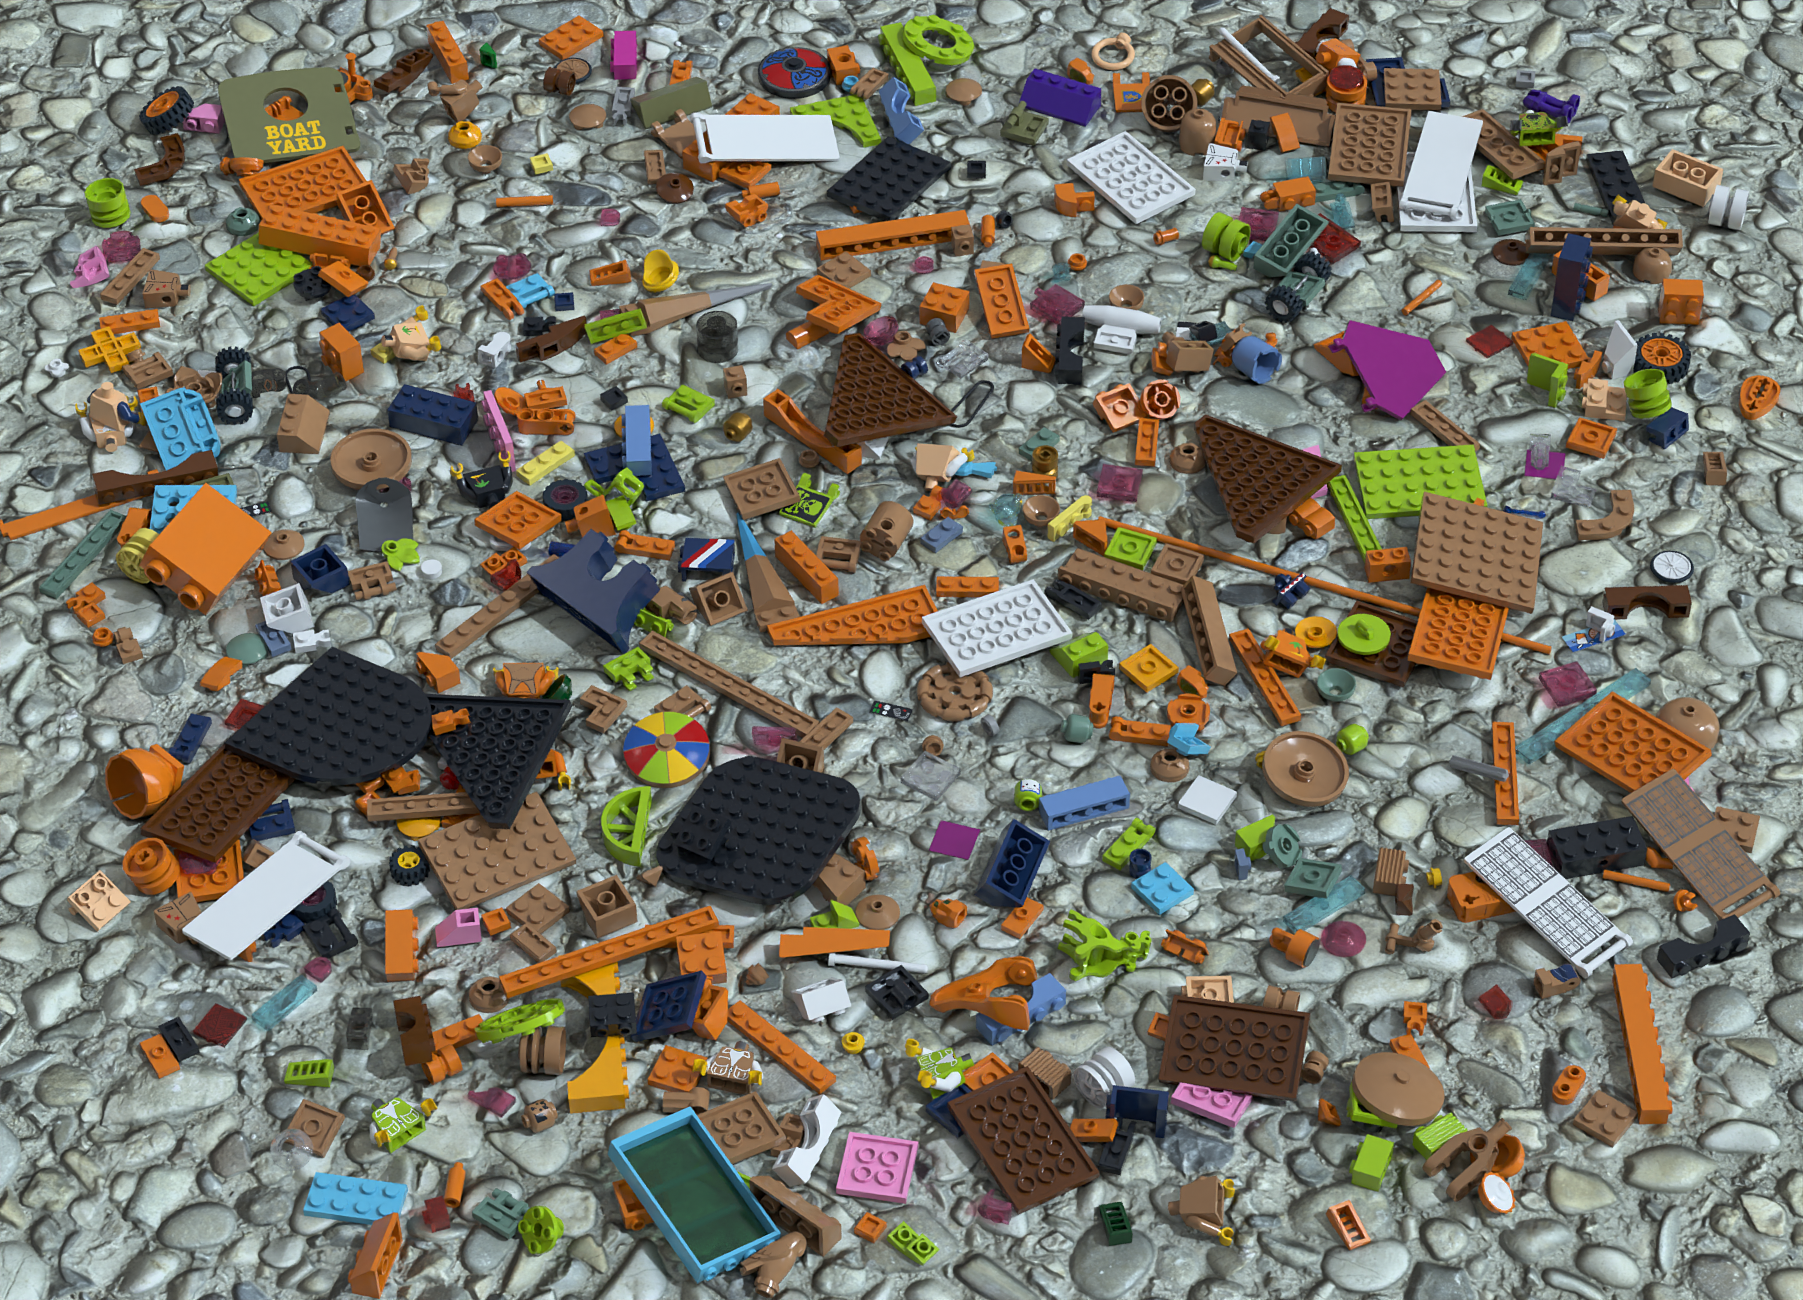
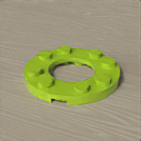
(917, 44)
(520, 1020)

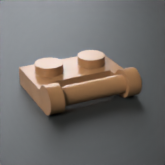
(148, 371)
(839, 549)
(682, 702)

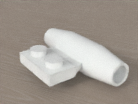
(1119, 326)

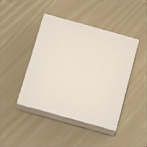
(1207, 800)

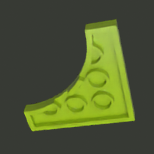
(847, 113)

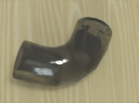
(321, 388)

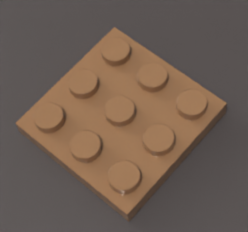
(1412, 88)
(761, 489)
(743, 1127)

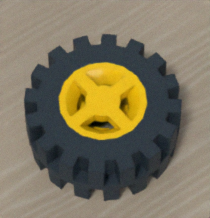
(409, 866)

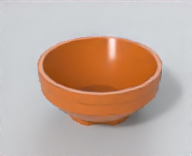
(246, 166)

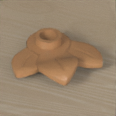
(905, 346)

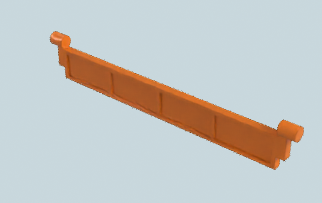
(59, 515)

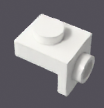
(1601, 622)

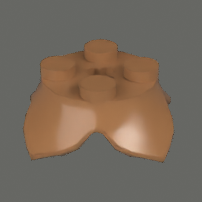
(207, 386)

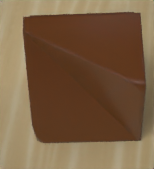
(1403, 899)

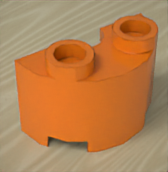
(749, 211)

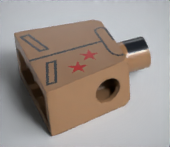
(163, 289)
(176, 915)

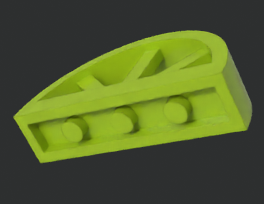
(621, 803)

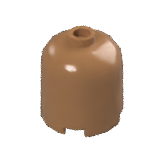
(1197, 131)

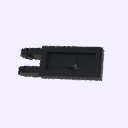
(1073, 598)
(1116, 1152)

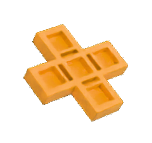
(109, 349)

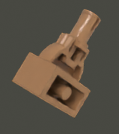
(1187, 355)

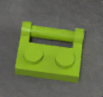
(689, 403)

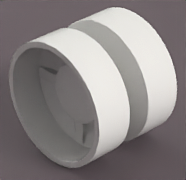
(1723, 206)

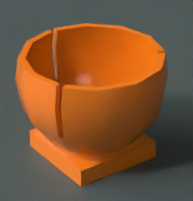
(148, 774)

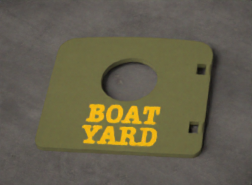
(262, 137)

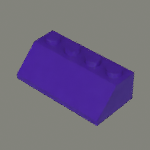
(1061, 97)

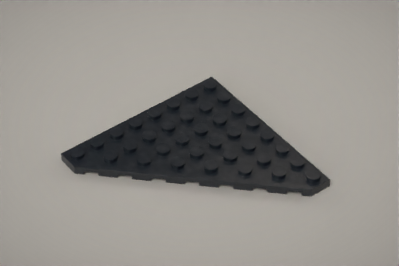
(498, 749)

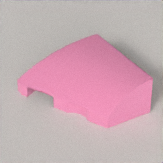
(90, 268)

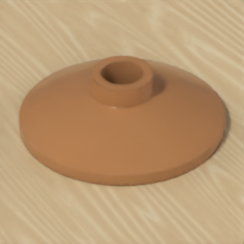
(284, 544)
(877, 912)

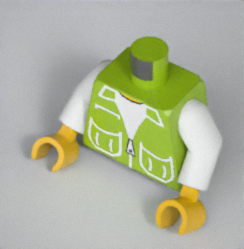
(939, 1069)
(398, 1121)

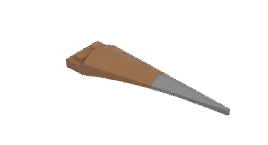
(667, 309)

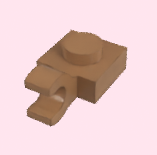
(1233, 337)

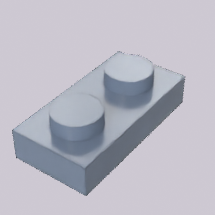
(941, 535)
(274, 639)

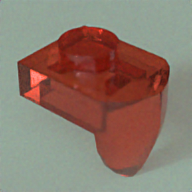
(508, 576)
(1496, 1002)

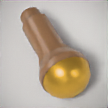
(390, 263)

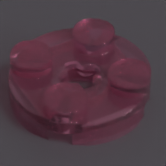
(115, 253)

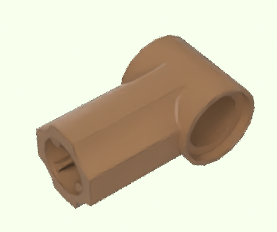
(696, 1099)

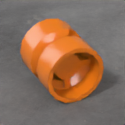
(444, 1063)

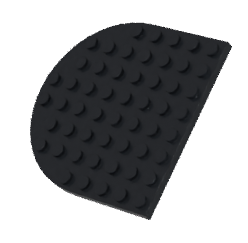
(338, 723)

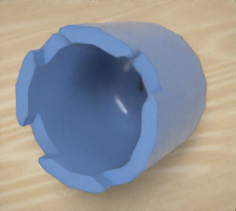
(1256, 358)

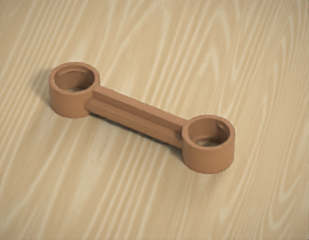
(1368, 69)

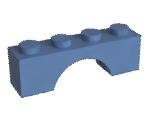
(894, 98)
(1046, 997)

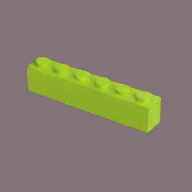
(907, 65)

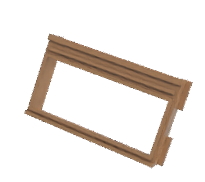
(1258, 78)

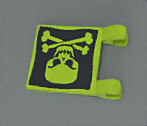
(812, 503)

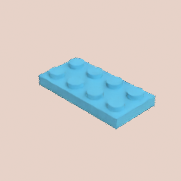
(353, 1198)

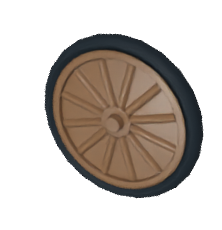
(577, 65)

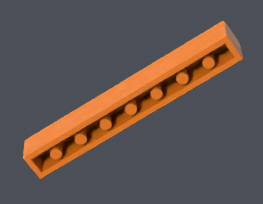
(889, 235)
(1640, 1044)

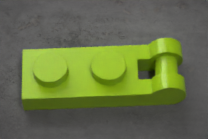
(1119, 853)

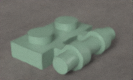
(499, 1218)

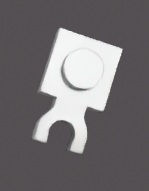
(307, 640)

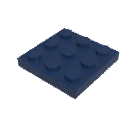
(669, 1006)

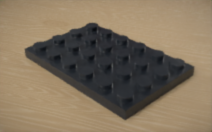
(888, 179)

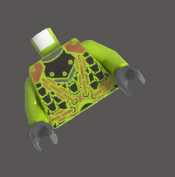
(1536, 128)

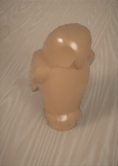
(774, 1262)

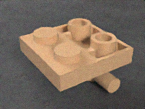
(98, 901)

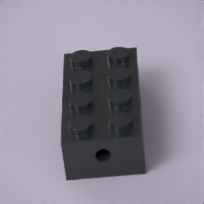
(1596, 847)

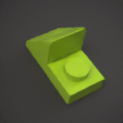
(839, 917)

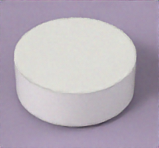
(431, 569)

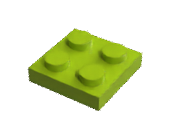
(1131, 548)

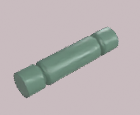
(1591, 210)

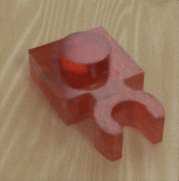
(464, 393)

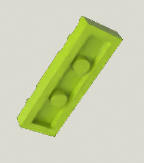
(615, 325)

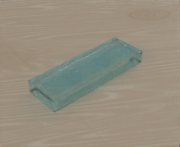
(284, 1002)

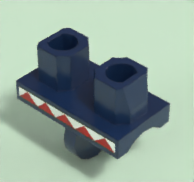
(1287, 588)

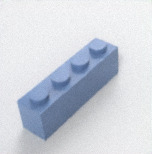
(637, 439)
(1084, 802)

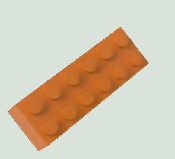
(747, 106)
(320, 234)

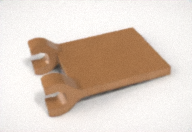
(678, 135)

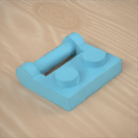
(531, 290)

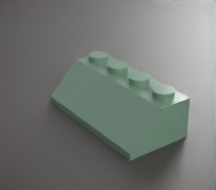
(1289, 242)

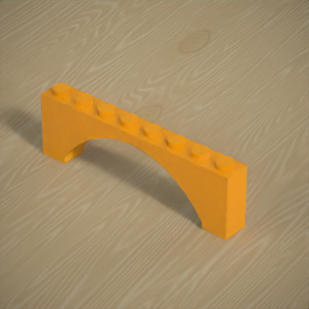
(602, 1083)

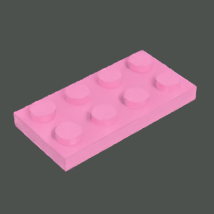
(497, 428)

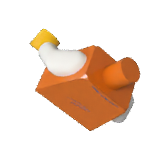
(1335, 53)

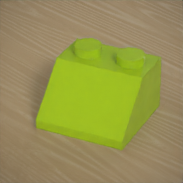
(1081, 649)

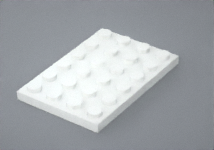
(1131, 177)
(1418, 220)
(996, 628)

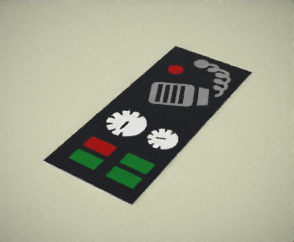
(257, 509)
(891, 710)

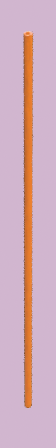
(1308, 580)

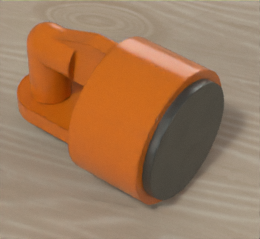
(1299, 948)

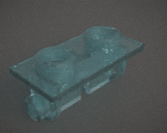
(1342, 212)

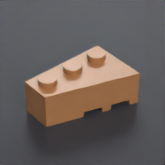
(840, 880)

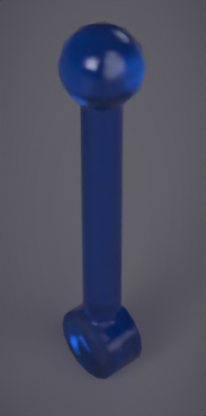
(1541, 514)

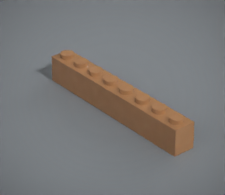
(1605, 240)

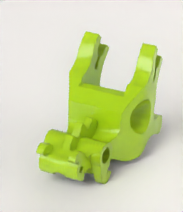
(1100, 950)

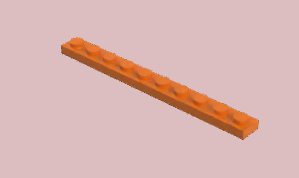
(607, 952)

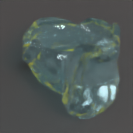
(1007, 508)

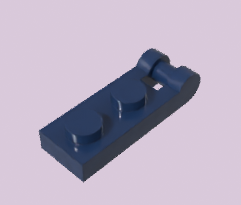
(191, 737)

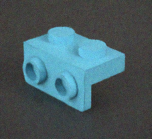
(1183, 738)

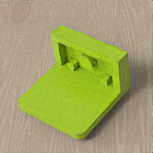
(1548, 375)

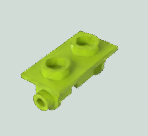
(650, 622)

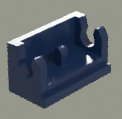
(1668, 427)

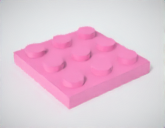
(877, 1167)

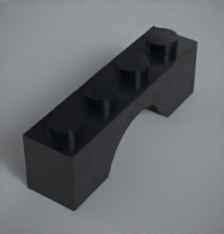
(1071, 336)
(1681, 957)

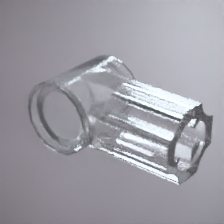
(1540, 448)

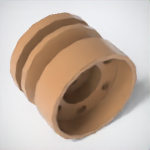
(546, 1050)

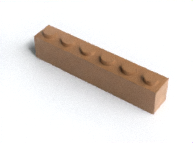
(1208, 630)

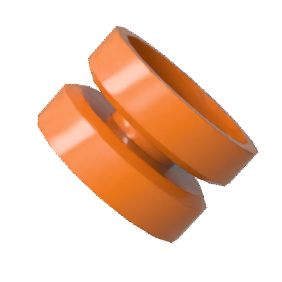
(1350, 96)
(151, 866)

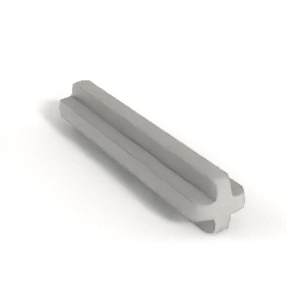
(1479, 768)

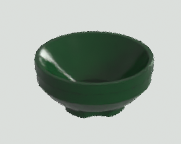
(560, 689)

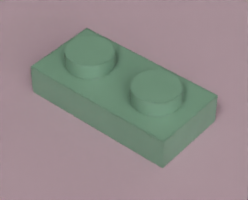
(1043, 437)

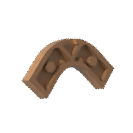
(1612, 525)

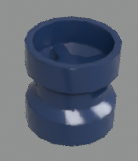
(916, 367)
(1140, 863)

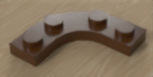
(167, 166)

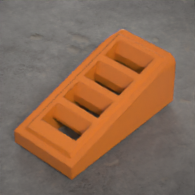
(617, 274)
(1026, 483)
(1333, 1215)

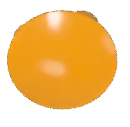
(418, 827)

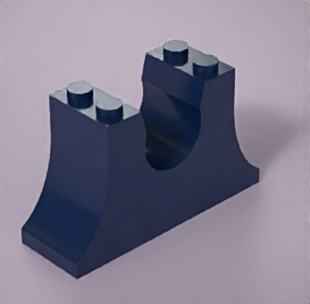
(601, 606)

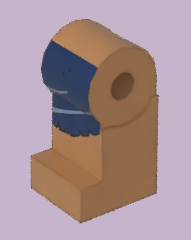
(1555, 981)

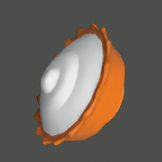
(1496, 1193)

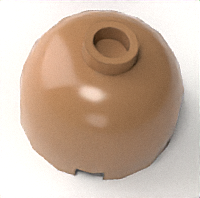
(1652, 265)

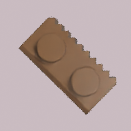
(1389, 871)
(1050, 1074)

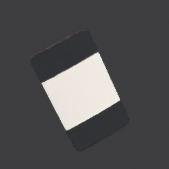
(1183, 330)

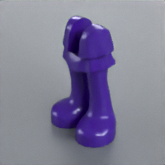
(1541, 101)

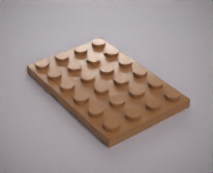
(1369, 144)
(487, 862)

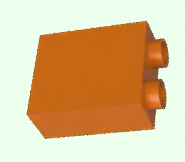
(204, 549)

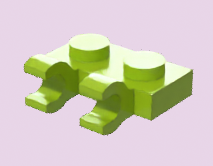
(627, 664)

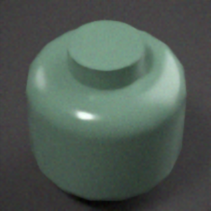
(1077, 728)

